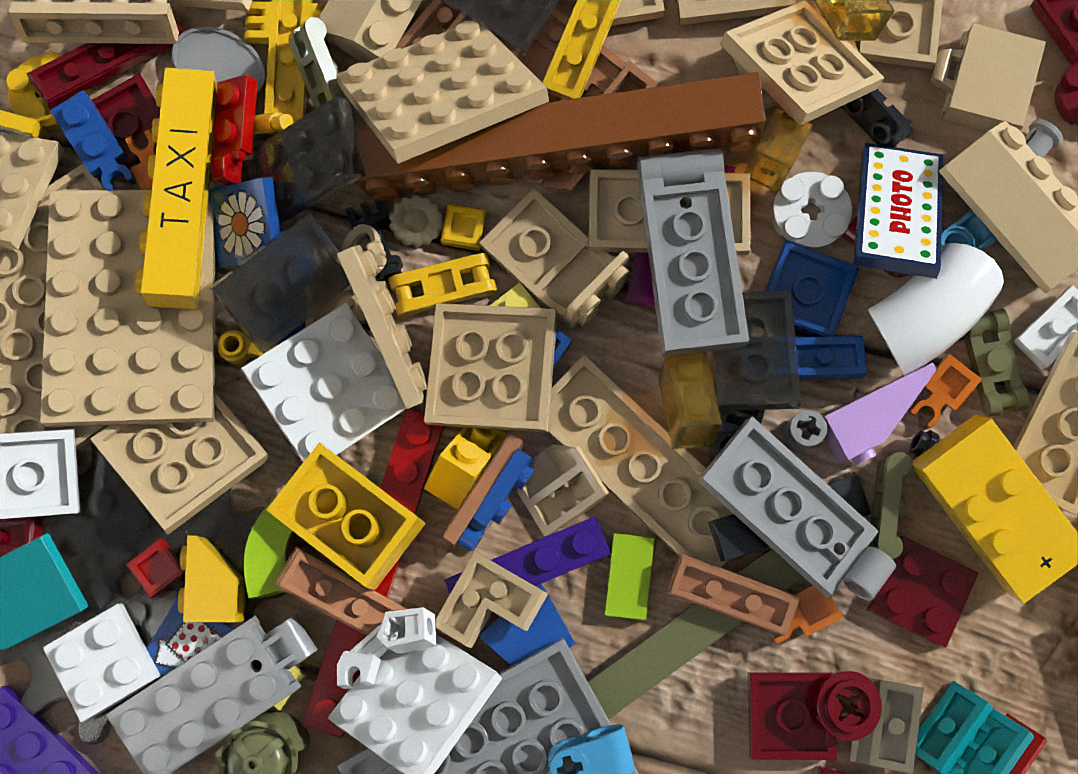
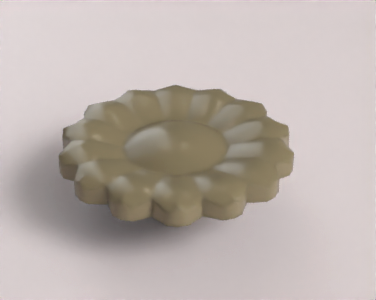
(416, 220)

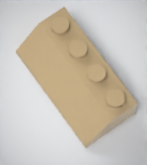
(367, 26)
(1019, 203)

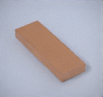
(481, 489)
(334, 592)
(733, 594)

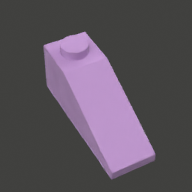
(871, 419)

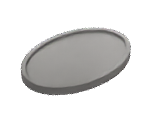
(218, 52)

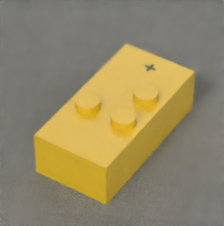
(999, 507)

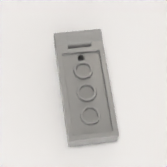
(692, 252)

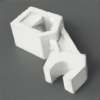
(365, 656)

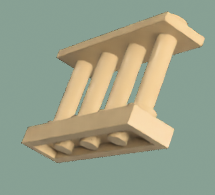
(94, 22)

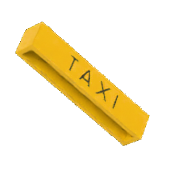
(179, 190)

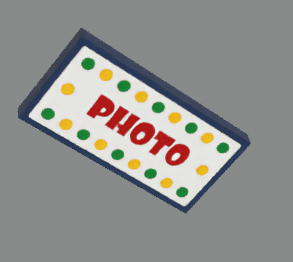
(899, 211)

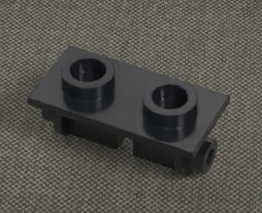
(881, 123)

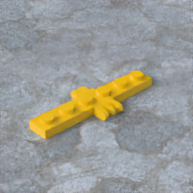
(272, 25)

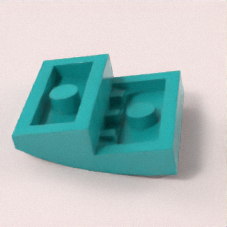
(970, 736)

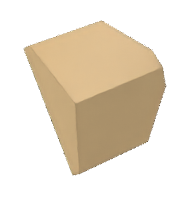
(561, 487)

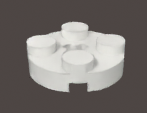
(823, 191)

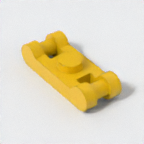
(442, 284)

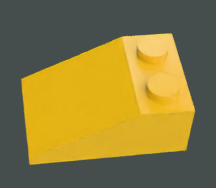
(346, 517)

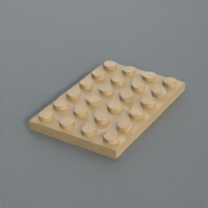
(102, 345)

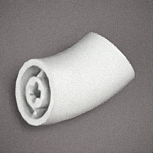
(935, 313)

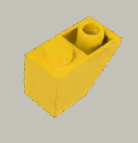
(463, 464)
(212, 585)

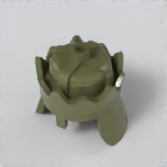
(264, 745)

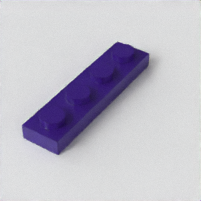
(553, 554)

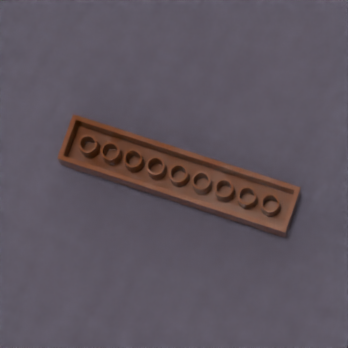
(577, 137)

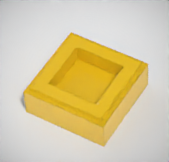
(463, 227)

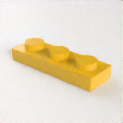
(580, 47)

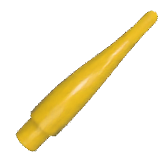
(271, 122)

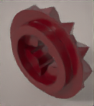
(865, 701)

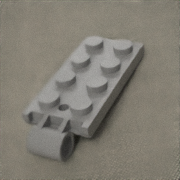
(796, 513)
(211, 695)

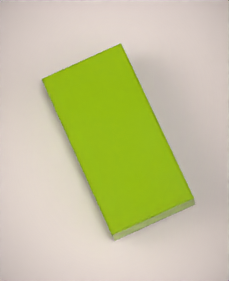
(629, 576)

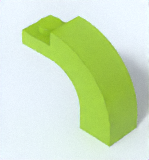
(265, 555)

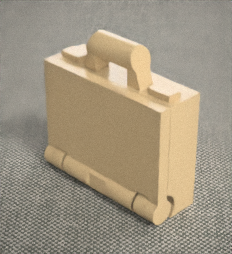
(991, 77)

